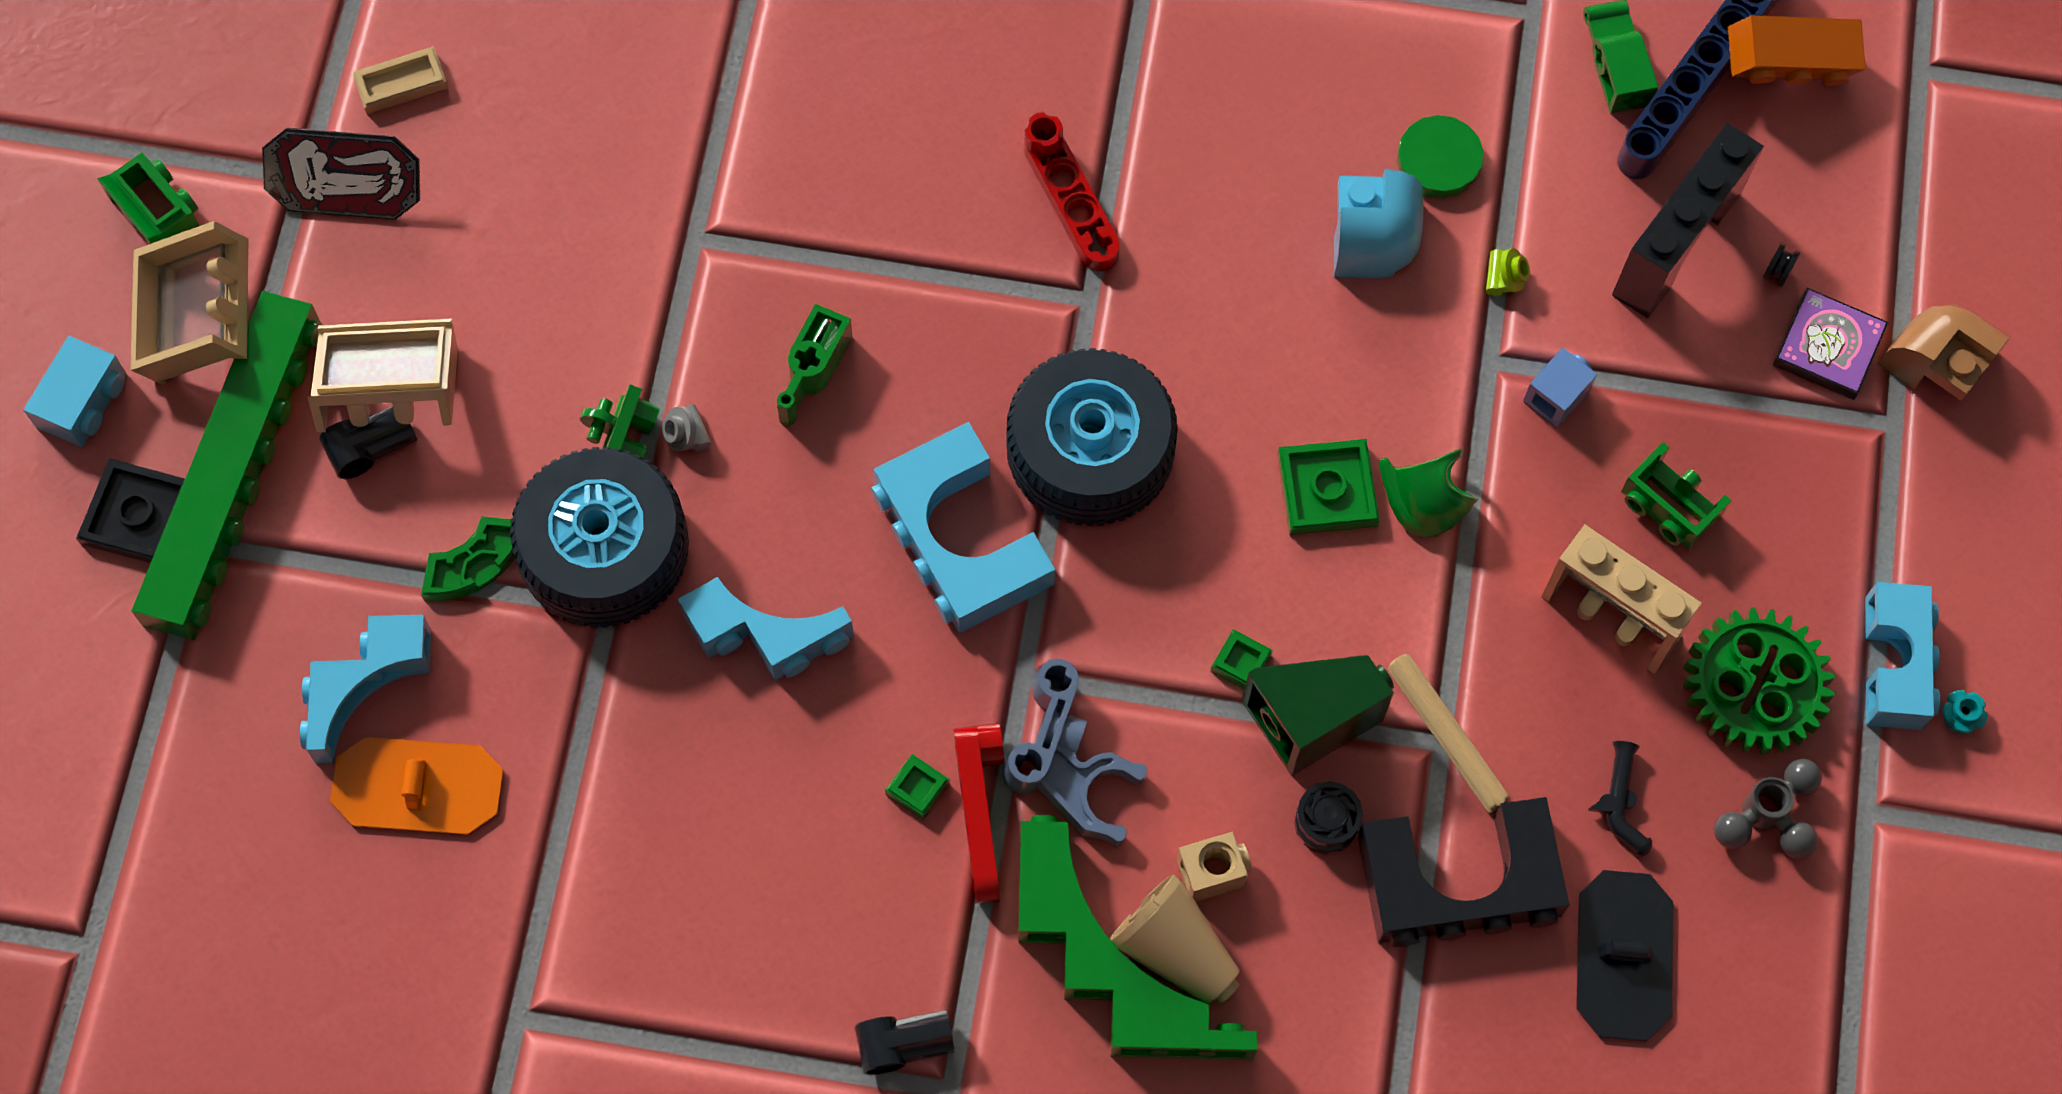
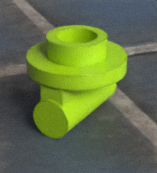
(1506, 272)

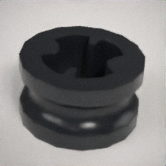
(1781, 264)

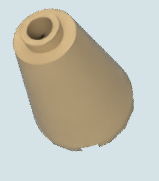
(1178, 943)

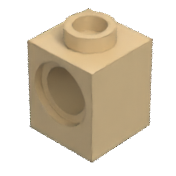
(1202, 883)

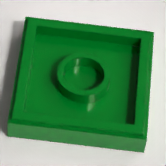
(1328, 487)

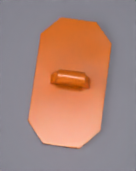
(416, 785)

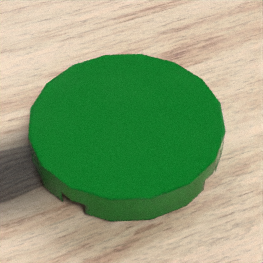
(1441, 155)

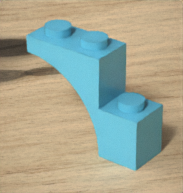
(783, 643)
(392, 650)

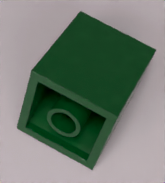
(1316, 705)

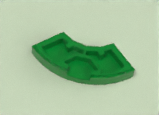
(471, 564)

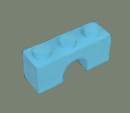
(1905, 620)

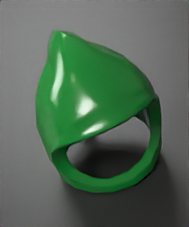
(1425, 496)

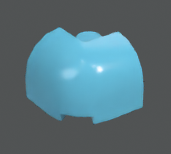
(1377, 224)

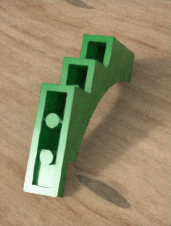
(1145, 1014)

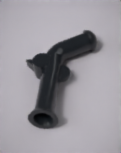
(1621, 798)

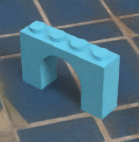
(965, 586)

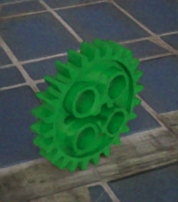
(1797, 700)

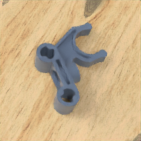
(1058, 771)

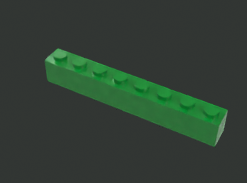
(227, 468)

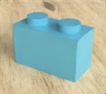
(76, 391)

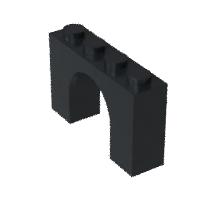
(1700, 198)
(1409, 907)

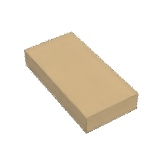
(400, 80)

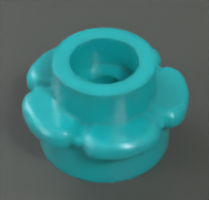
(1956, 719)

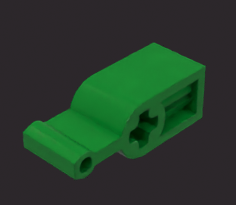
(1620, 57)
(817, 344)

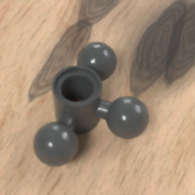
(1796, 838)

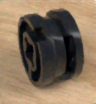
(1328, 817)

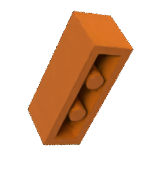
(1796, 49)

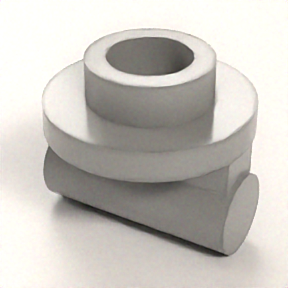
(685, 429)

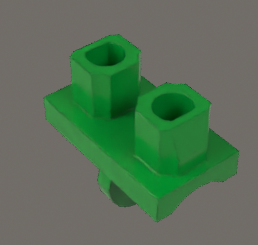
(630, 412)

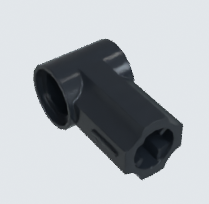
(355, 448)
(891, 1043)

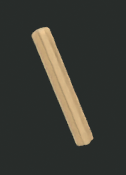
(1448, 732)

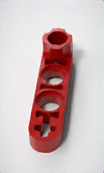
(1078, 193)
(976, 749)

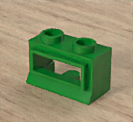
(119, 190)
(1682, 489)

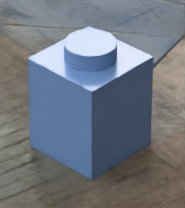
(1560, 386)

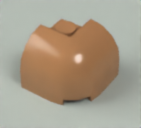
(1945, 346)

